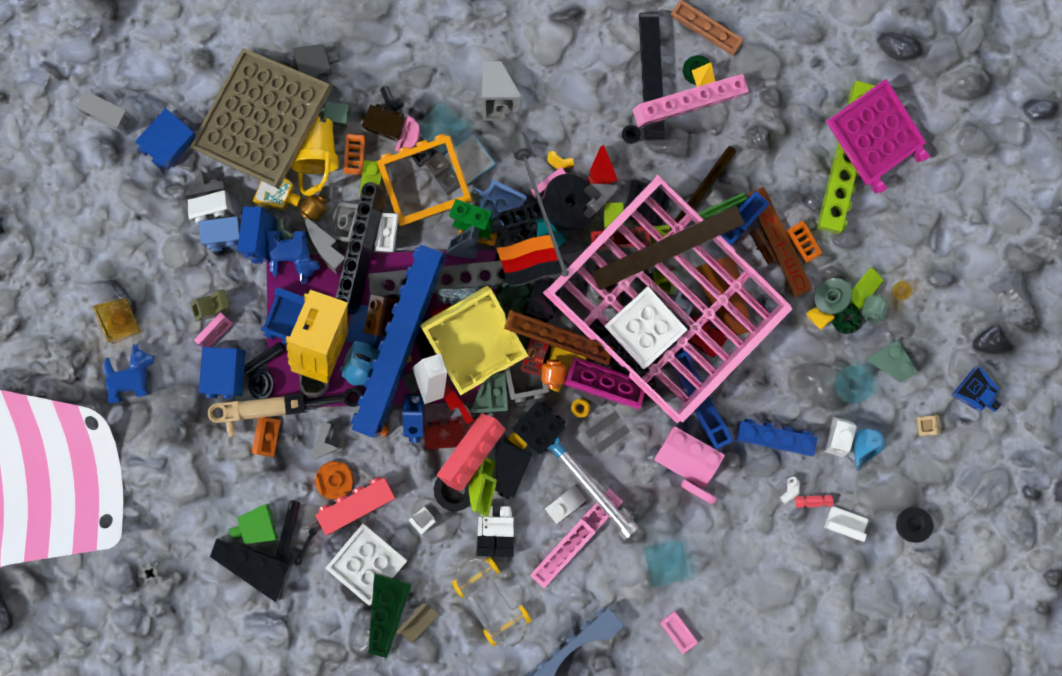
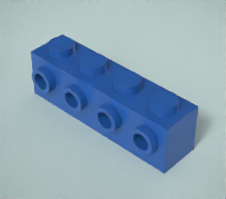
(775, 438)

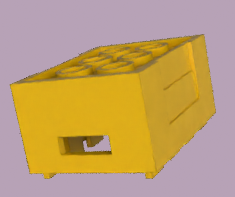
(318, 348)

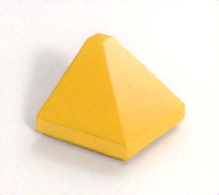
(703, 75)
(819, 318)

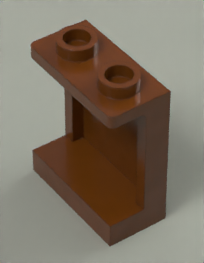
(379, 314)

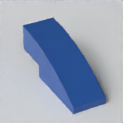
(749, 211)

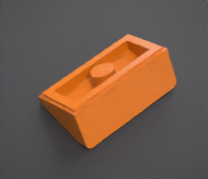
(266, 436)

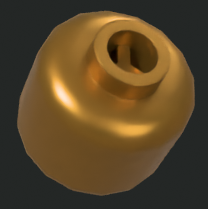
(314, 207)

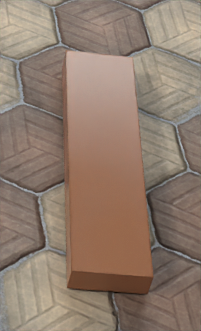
(706, 27)

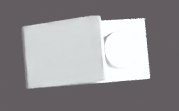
(565, 504)

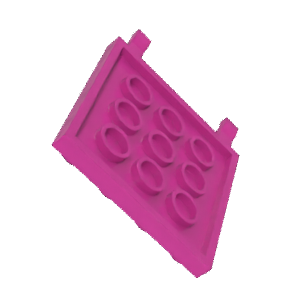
(877, 134)

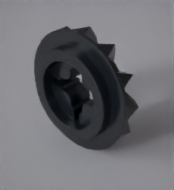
(258, 377)

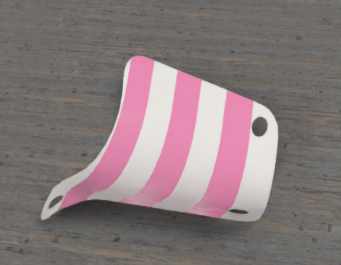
(55, 480)

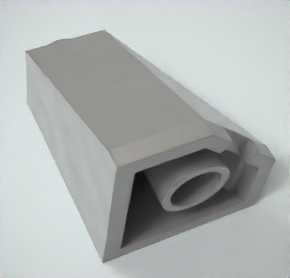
(498, 92)

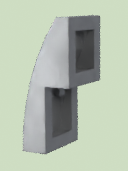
(443, 173)

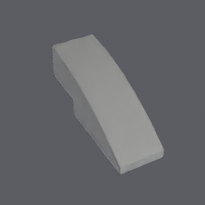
(326, 247)

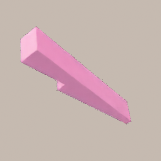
(573, 541)

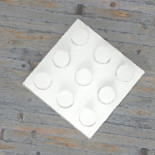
(645, 327)
(361, 558)

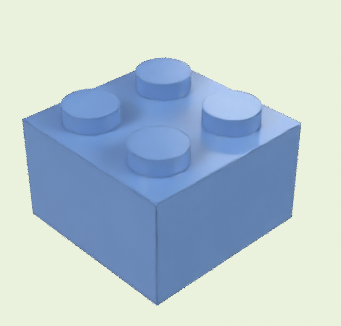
(220, 233)

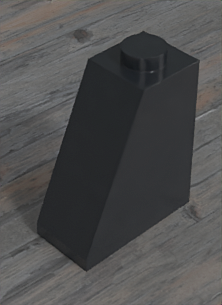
(510, 468)

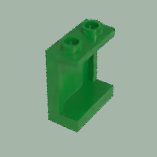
(468, 215)

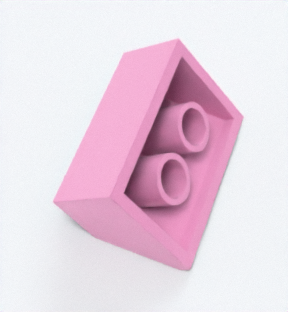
(689, 457)

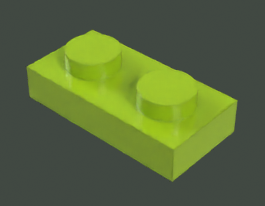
(370, 173)

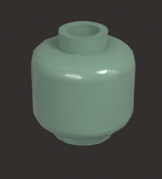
(875, 308)

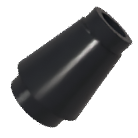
(633, 131)

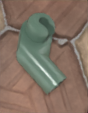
(281, 226)

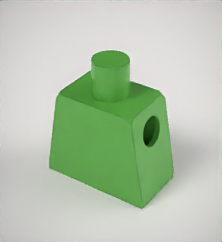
(255, 526)

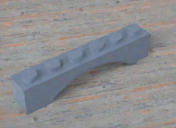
(602, 627)

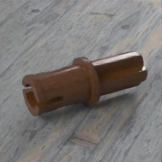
(763, 245)

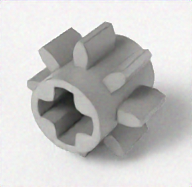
(157, 571)

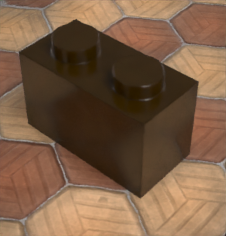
(384, 122)

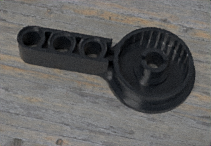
(560, 189)

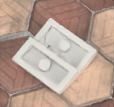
(386, 233)

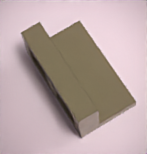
(418, 622)

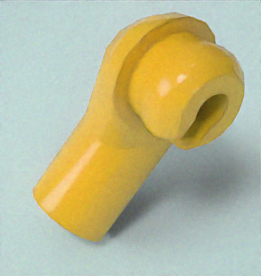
(557, 162)

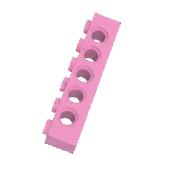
(690, 100)

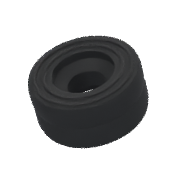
(903, 525)

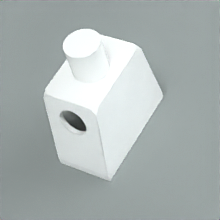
(840, 437)

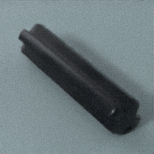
(263, 358)
(288, 528)

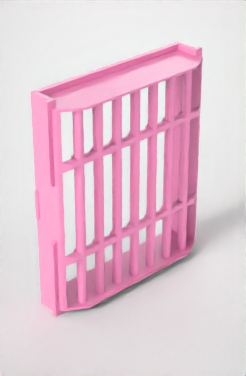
(729, 361)

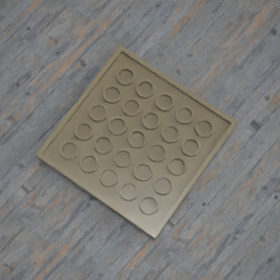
(261, 117)

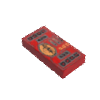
(536, 353)

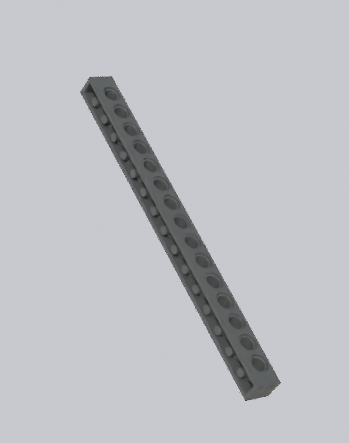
(378, 280)

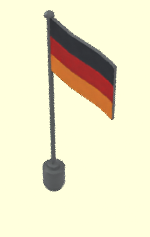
(538, 255)

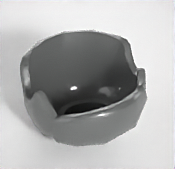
(312, 387)

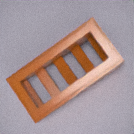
(356, 138)
(794, 239)

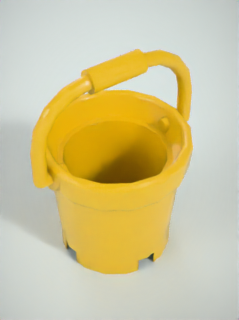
(316, 155)

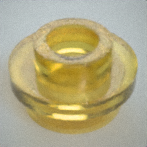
(907, 290)

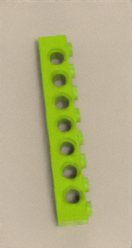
(826, 220)

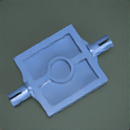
(499, 198)

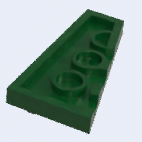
(386, 610)

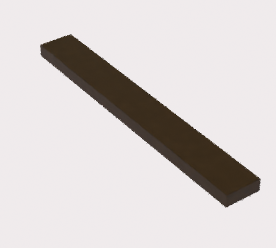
(668, 247)

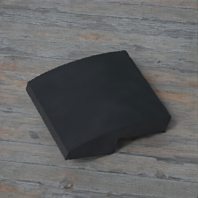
(644, 209)

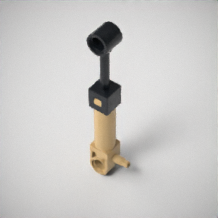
(274, 406)

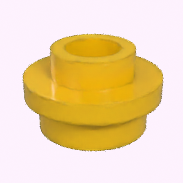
(580, 402)

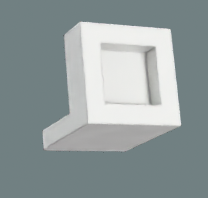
(422, 520)

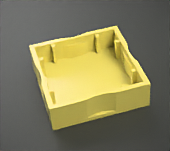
(473, 340)

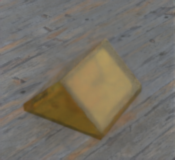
(116, 320)

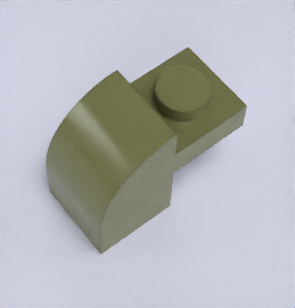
(210, 306)

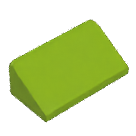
(865, 287)

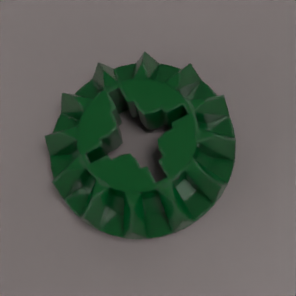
(690, 65)
(847, 328)

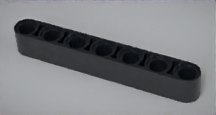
(651, 68)
(361, 245)

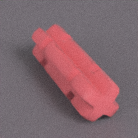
(814, 501)

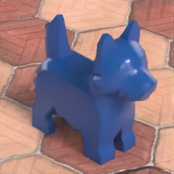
(291, 250)
(130, 379)

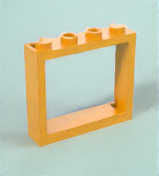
(406, 152)

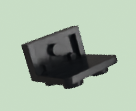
(539, 305)
(539, 427)

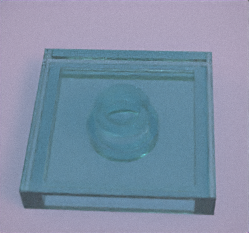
(666, 563)

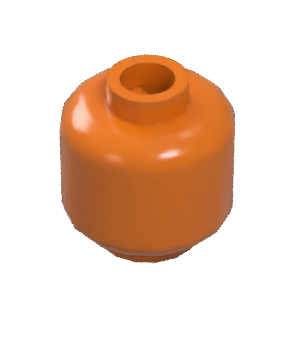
(553, 373)

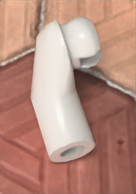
(793, 490)

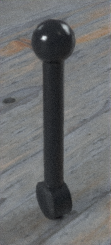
(312, 532)

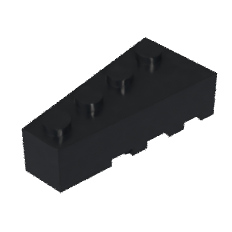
(254, 567)

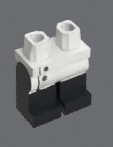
(499, 527)

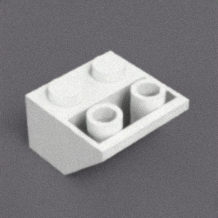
(210, 207)

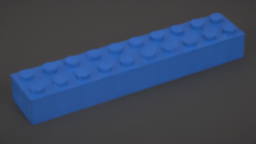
(399, 341)

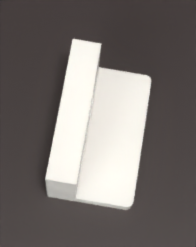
(846, 523)

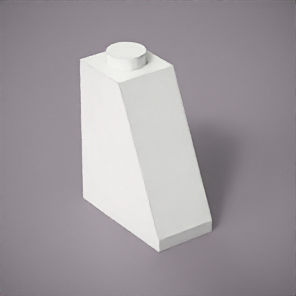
(431, 378)

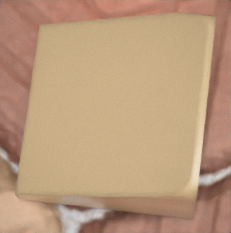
(929, 425)

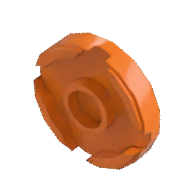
(334, 480)

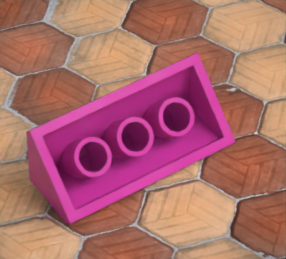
(604, 383)

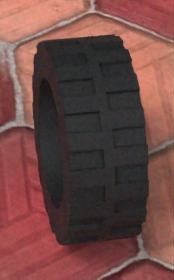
(448, 503)

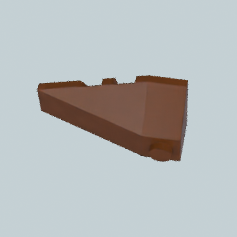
(720, 284)

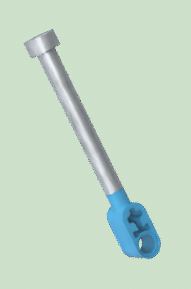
(595, 492)

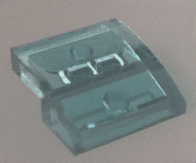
(442, 121)

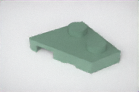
(893, 361)
(491, 395)

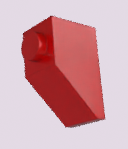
(602, 169)

